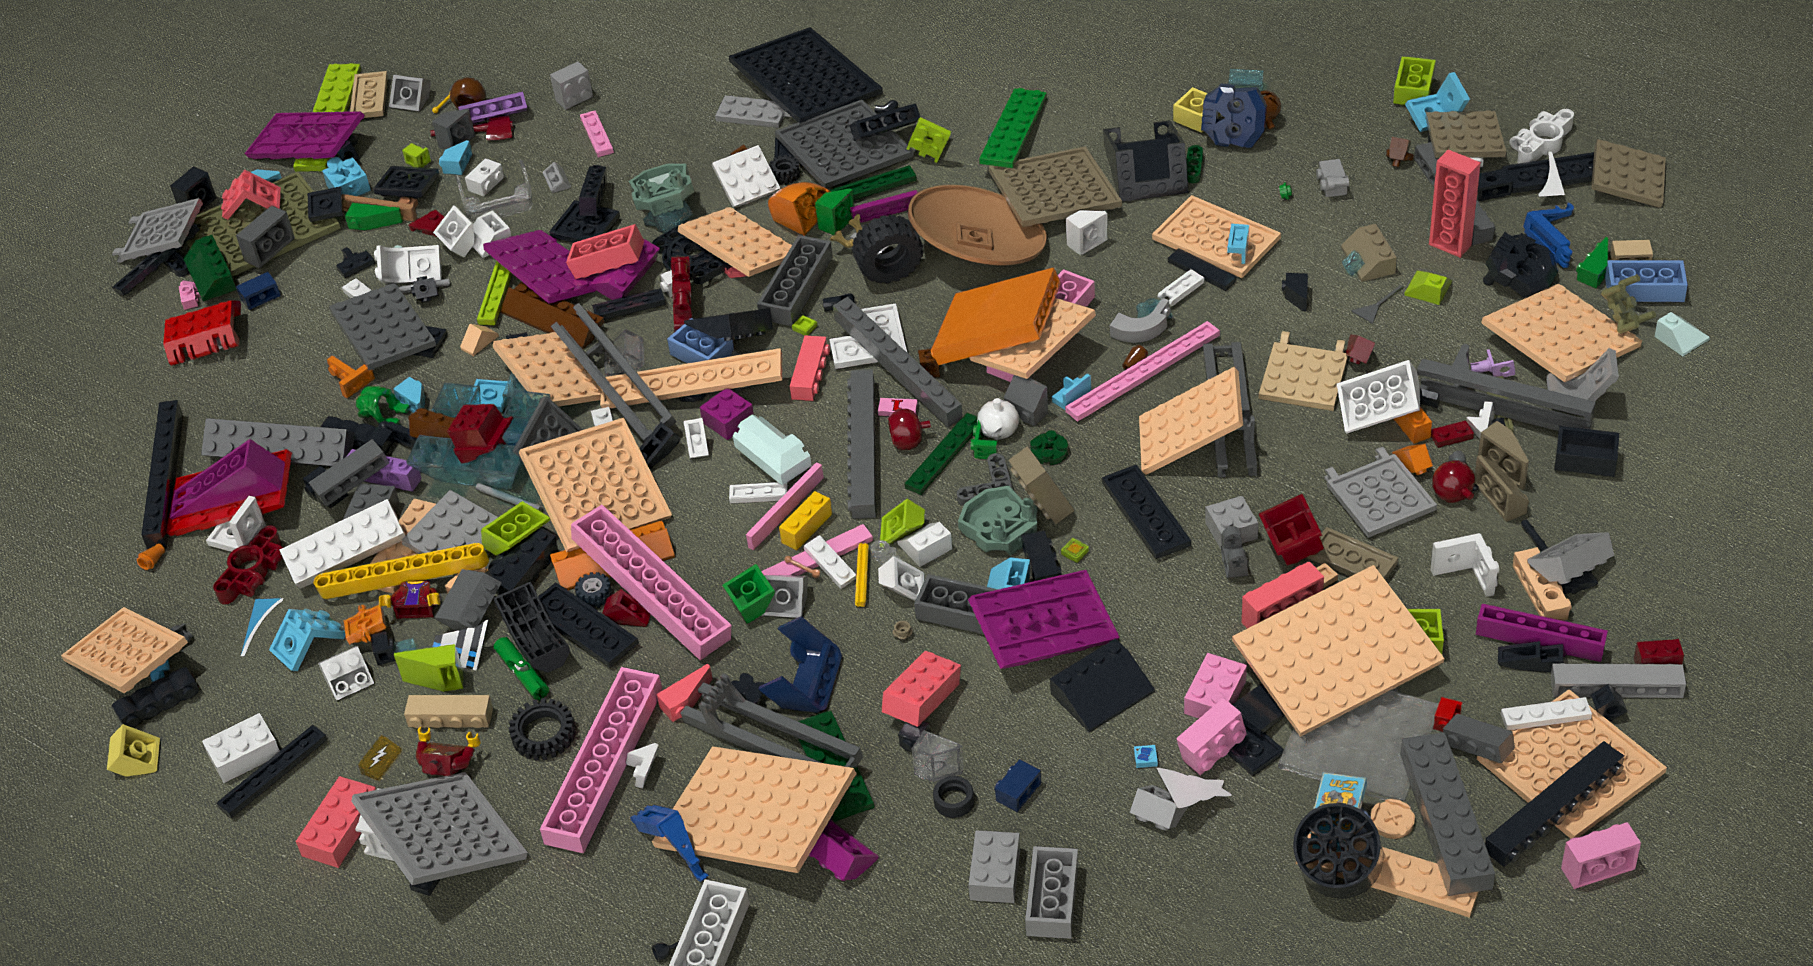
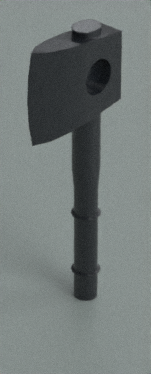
(1576, 584)

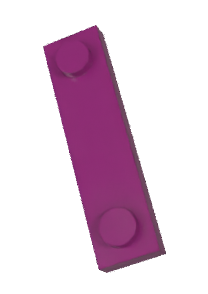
(882, 207)

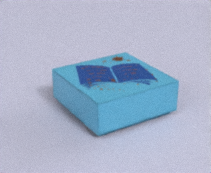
(1145, 756)

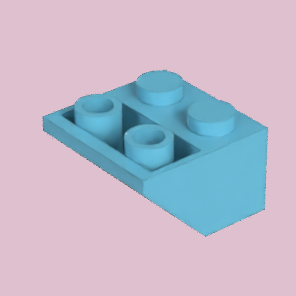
(1010, 573)

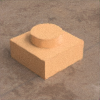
(1329, 574)

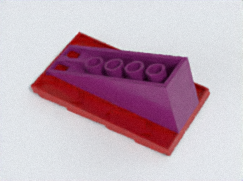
(221, 489)

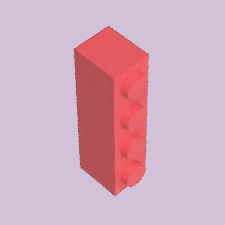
(809, 368)

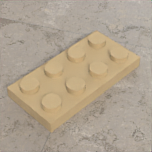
(369, 93)

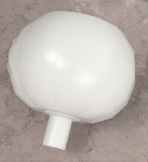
(998, 419)

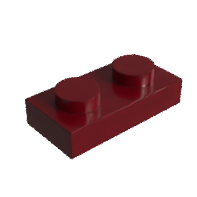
(1452, 434)

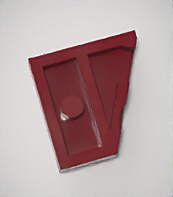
(427, 223)

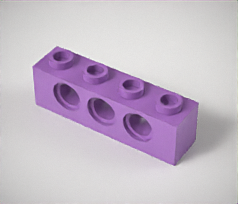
(496, 107)
(396, 474)

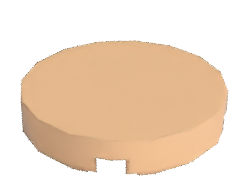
(1393, 818)

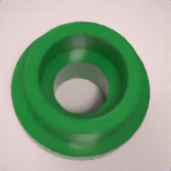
(1285, 191)

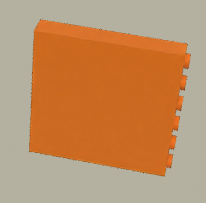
(996, 316)

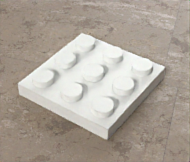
(745, 176)

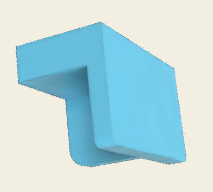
(1239, 240)
(1072, 390)

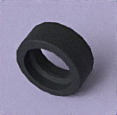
(957, 809)

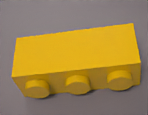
(805, 520)

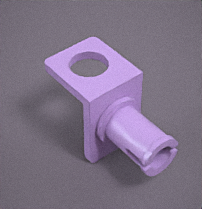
(1488, 365)

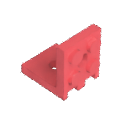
(250, 187)

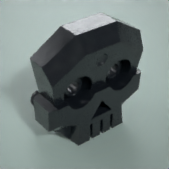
(1521, 265)

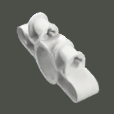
(1553, 126)

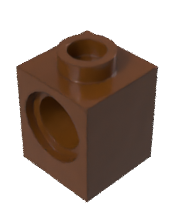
(928, 363)

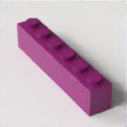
(1527, 628)

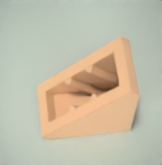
(477, 338)

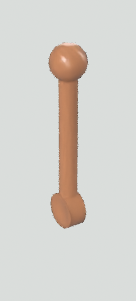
(815, 573)

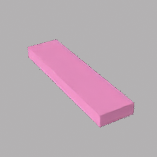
(596, 133)

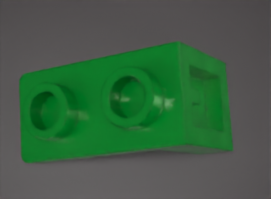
(982, 448)

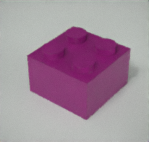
(725, 413)

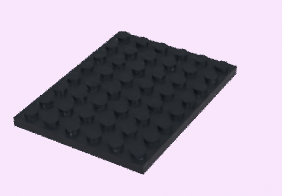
(805, 74)

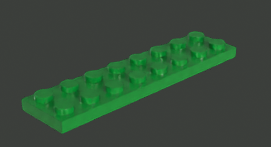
(1013, 128)

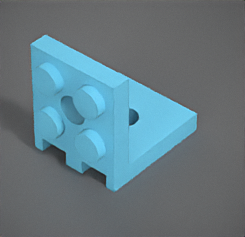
(1448, 98)
(301, 628)

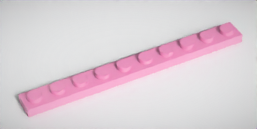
(1142, 371)

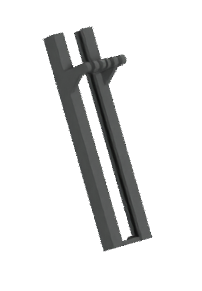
(1235, 351)
(587, 359)
(1462, 396)
(727, 695)

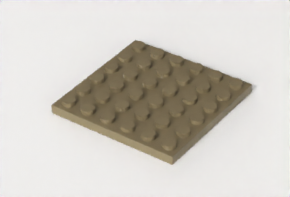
(1055, 186)

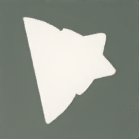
(1190, 789)

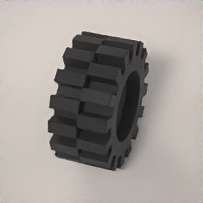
(785, 169)

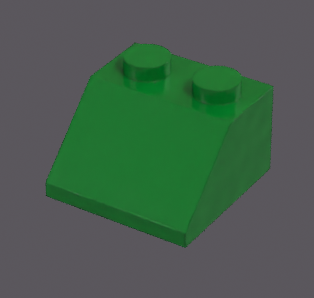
(834, 210)
(750, 593)

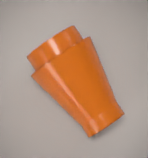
(149, 558)

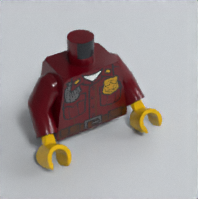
(444, 758)

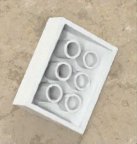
(1379, 396)

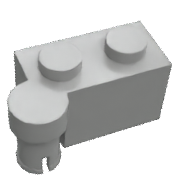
(1332, 178)

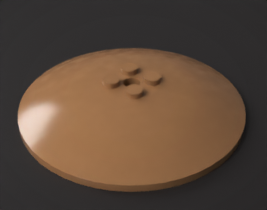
(974, 225)

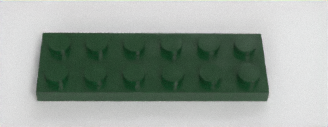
(857, 795)

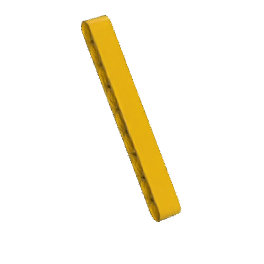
(401, 570)

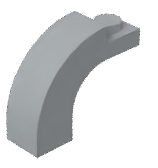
(1141, 329)

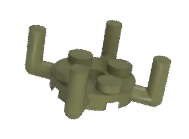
(1624, 305)

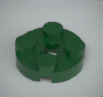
(1049, 439)

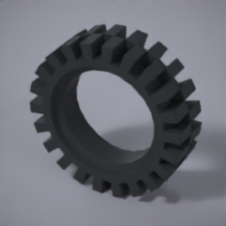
(536, 711)

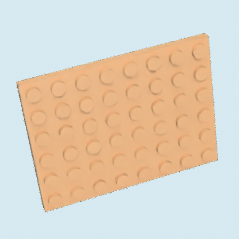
(1337, 650)
(759, 807)

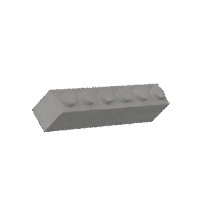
(1626, 679)

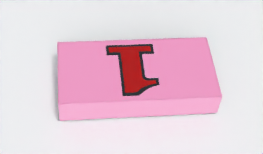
(889, 405)

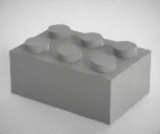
(994, 866)

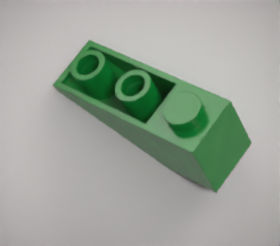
(1593, 268)

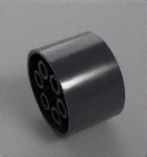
(1355, 881)

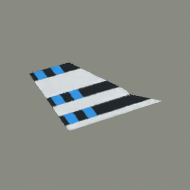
(467, 642)

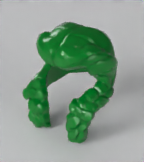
(368, 403)

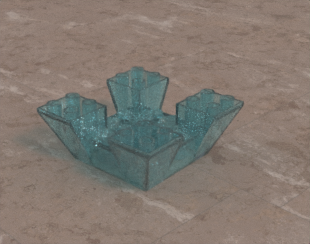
(495, 468)

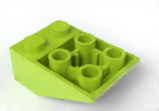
(431, 667)

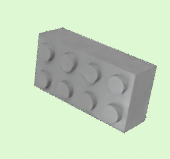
(1052, 892)

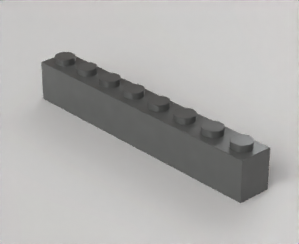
(1483, 227)

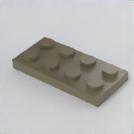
(1352, 555)

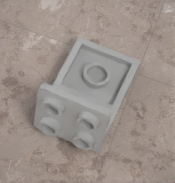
(1591, 383)

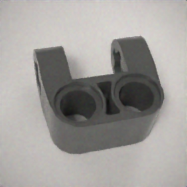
(1232, 553)

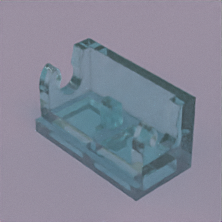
(1246, 77)

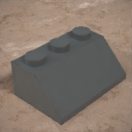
(467, 600)

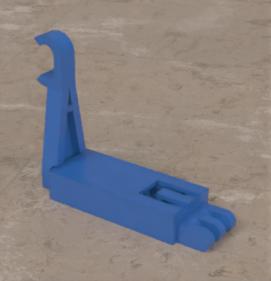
(1538, 227)
(669, 823)

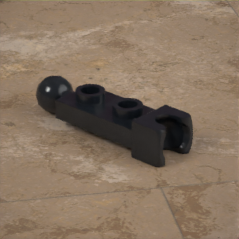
(400, 433)

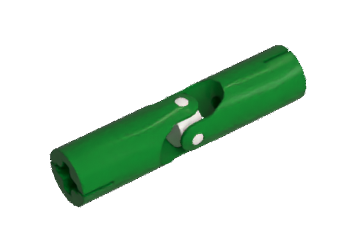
(521, 668)

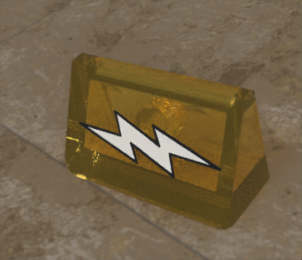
(379, 758)

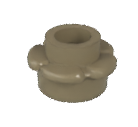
(902, 630)

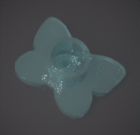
(1147, 307)

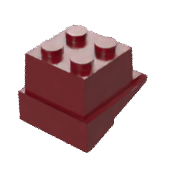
(477, 431)
(1292, 529)

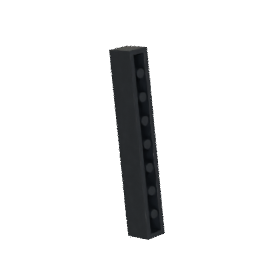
(1554, 804)

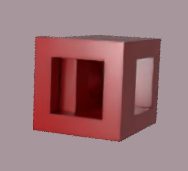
(1445, 712)

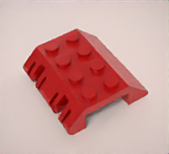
(199, 331)

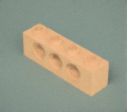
(1545, 595)

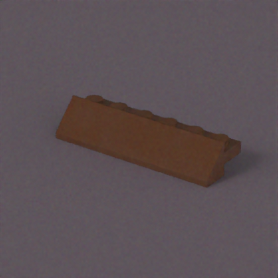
(534, 311)

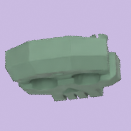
(661, 188)
(990, 523)

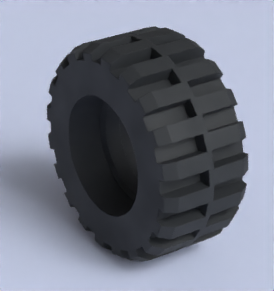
(880, 234)

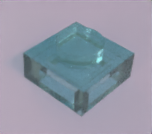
(406, 645)

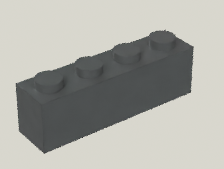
(349, 472)

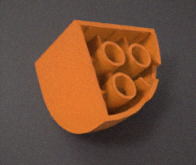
(795, 206)

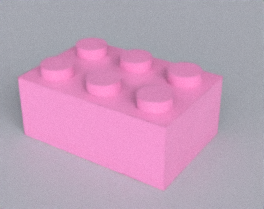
(1214, 680)
(1211, 736)
(1600, 855)

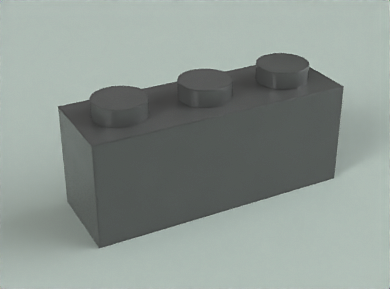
(1479, 738)

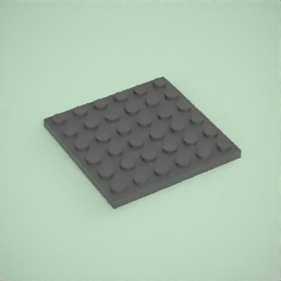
(829, 150)

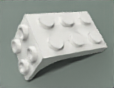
(407, 263)

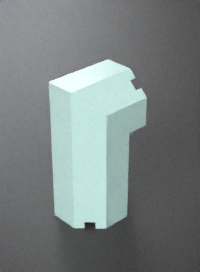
(771, 450)

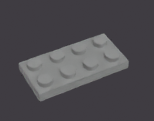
(750, 112)

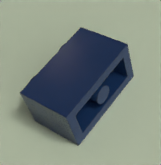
(258, 290)
(1017, 785)

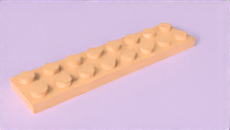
(1408, 878)

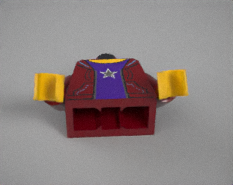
(412, 600)

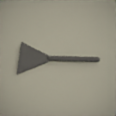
(1369, 312)

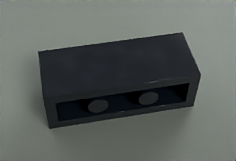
(1042, 560)

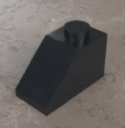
(1296, 289)

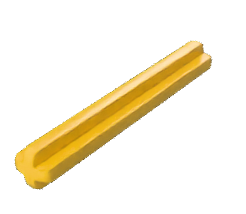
(861, 576)

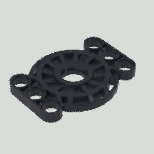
(699, 264)

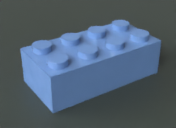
(1658, 279)

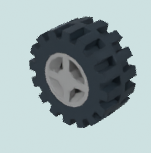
(593, 589)

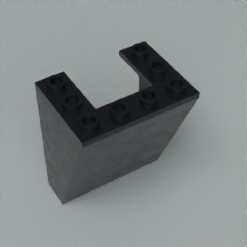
(1147, 166)

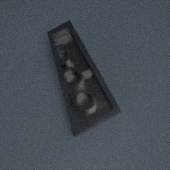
(525, 561)

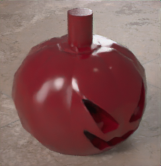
(906, 429)
(1453, 481)

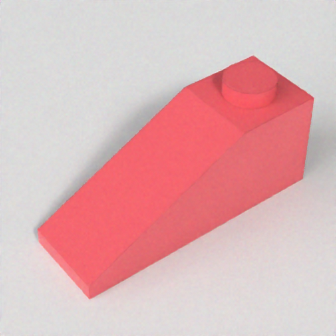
(683, 693)

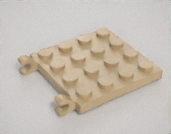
(1303, 374)

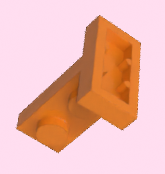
(351, 380)

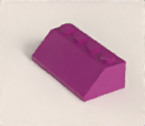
(620, 281)
(842, 853)

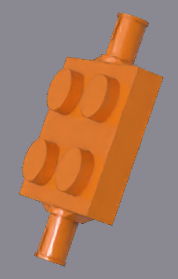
(364, 624)

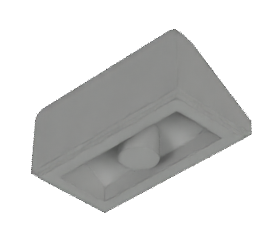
(556, 178)

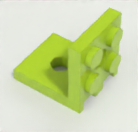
(926, 146)

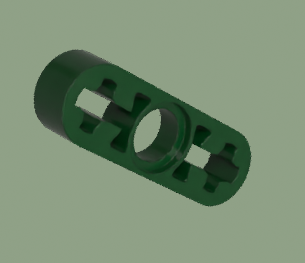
(1194, 159)

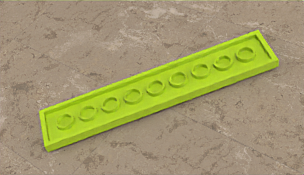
(333, 97)

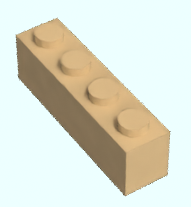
(448, 711)

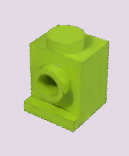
(416, 155)

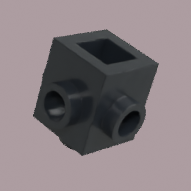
(424, 282)

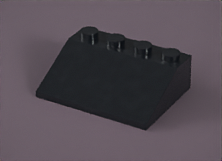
(734, 325)
(1101, 685)

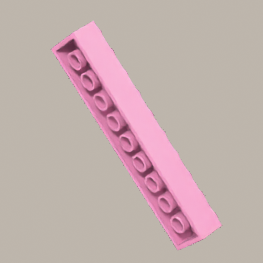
(651, 582)
(601, 760)

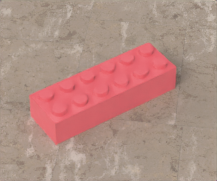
(1454, 203)

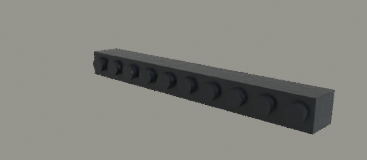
(162, 473)

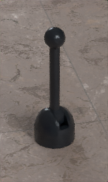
(662, 950)

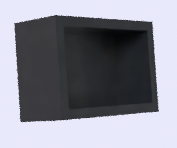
(1587, 451)

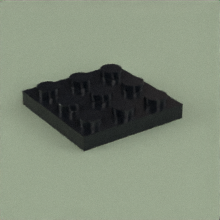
(406, 181)
(574, 228)

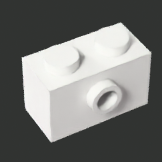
(484, 177)

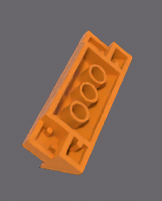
(575, 563)

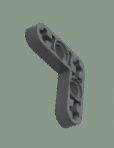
(969, 491)

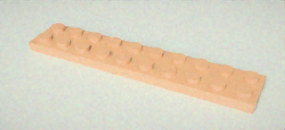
(700, 377)

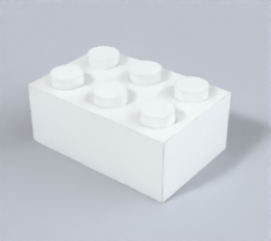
(241, 747)

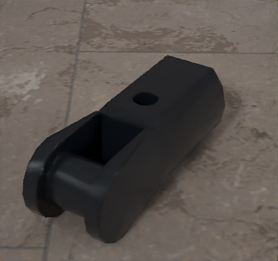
(829, 302)

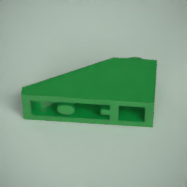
(372, 216)

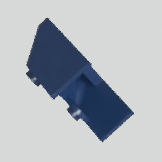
(816, 670)

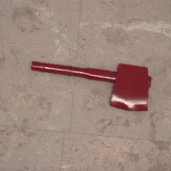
(496, 128)

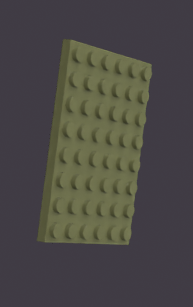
(292, 200)

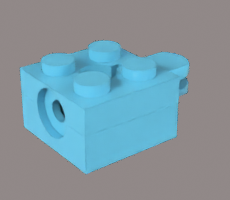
(347, 175)

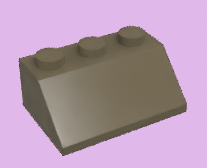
(1374, 251)
(1499, 489)

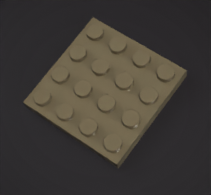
(1466, 133)
(1628, 173)

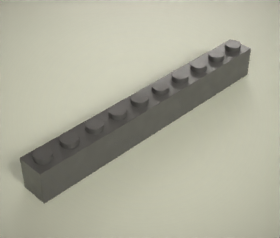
(898, 362)
(862, 444)

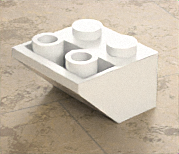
(488, 229)
(346, 673)

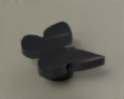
(748, 688)

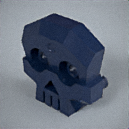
(1248, 117)

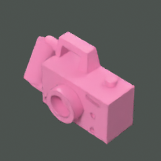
(188, 294)

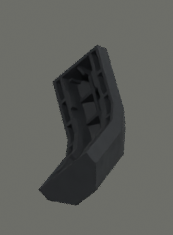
(532, 628)

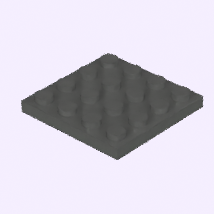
(546, 424)

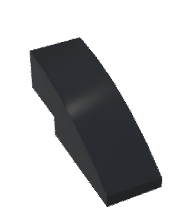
(1531, 656)

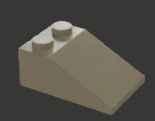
(1502, 447)

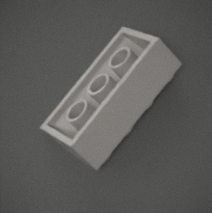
(1573, 556)

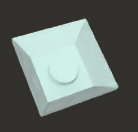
(1679, 334)

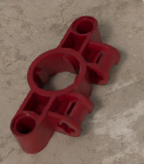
(681, 290)
(265, 550)

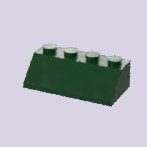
(209, 269)

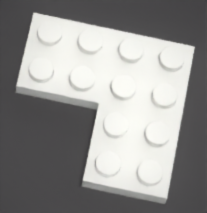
(849, 352)

